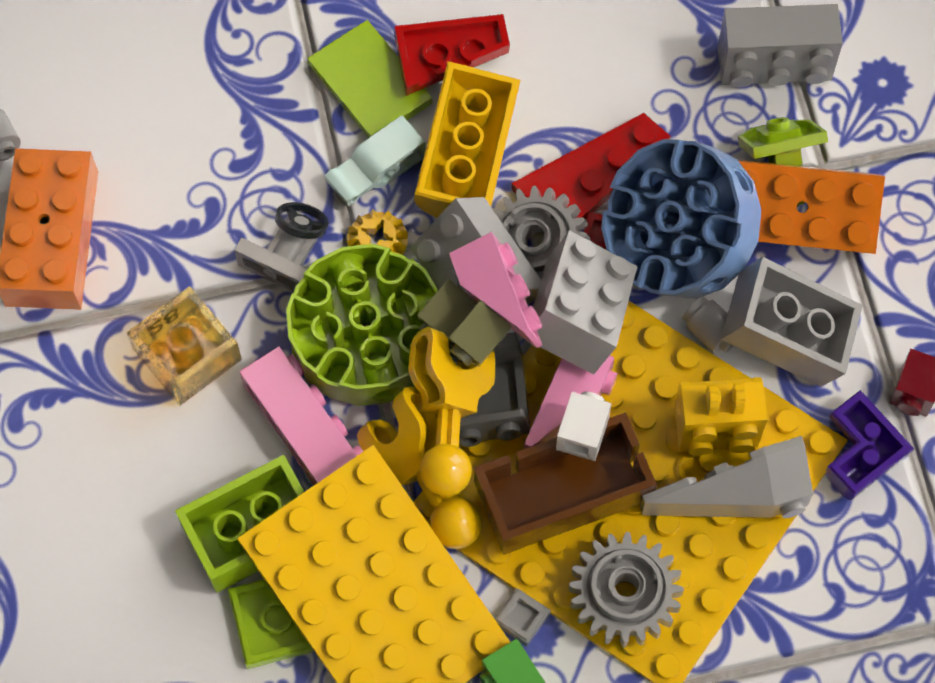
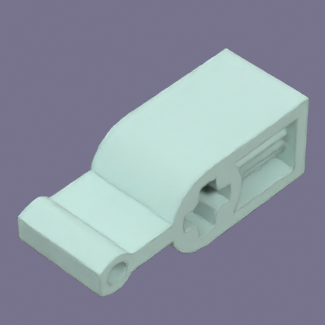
(377, 161)

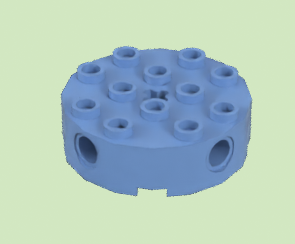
(682, 218)

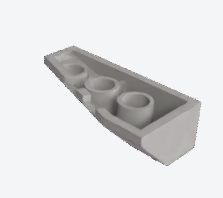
(763, 487)

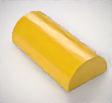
(466, 137)

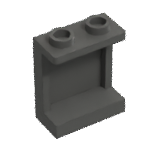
(504, 408)

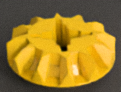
(370, 223)

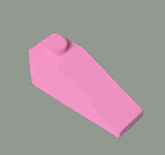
(566, 380)

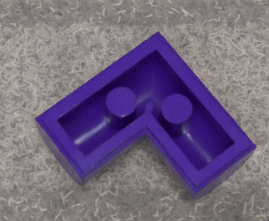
(875, 449)

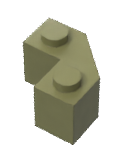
(470, 326)

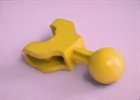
(451, 394)
(453, 518)

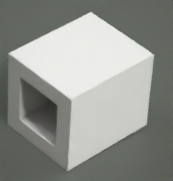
(583, 425)

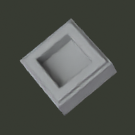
(522, 617)

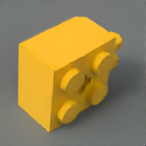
(720, 415)

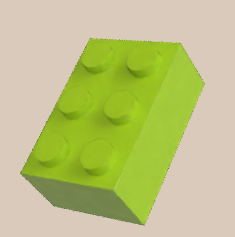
(230, 511)

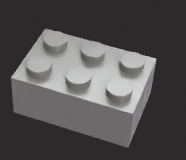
(779, 44)
(459, 225)
(583, 301)
(792, 322)

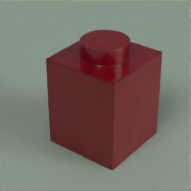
(915, 385)

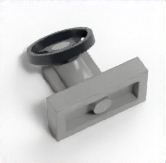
(289, 247)

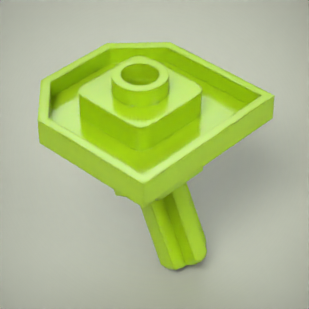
(782, 140)

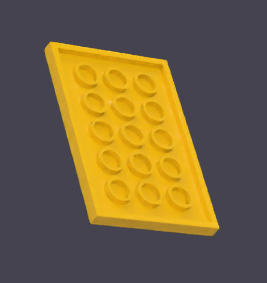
(372, 581)

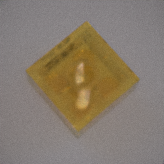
(184, 345)

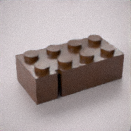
(562, 490)

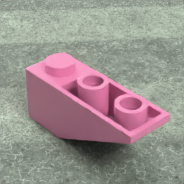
(488, 275)

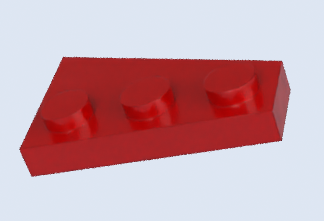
(429, 46)

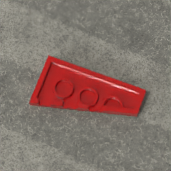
(590, 169)

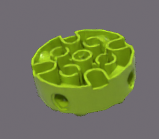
(327, 318)

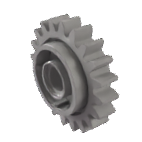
(540, 215)
(626, 614)

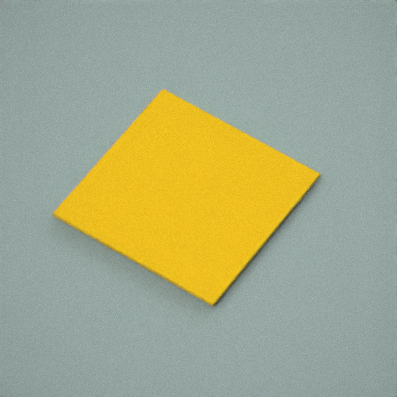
(713, 553)

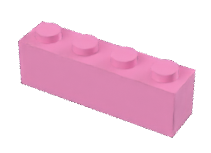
(298, 414)

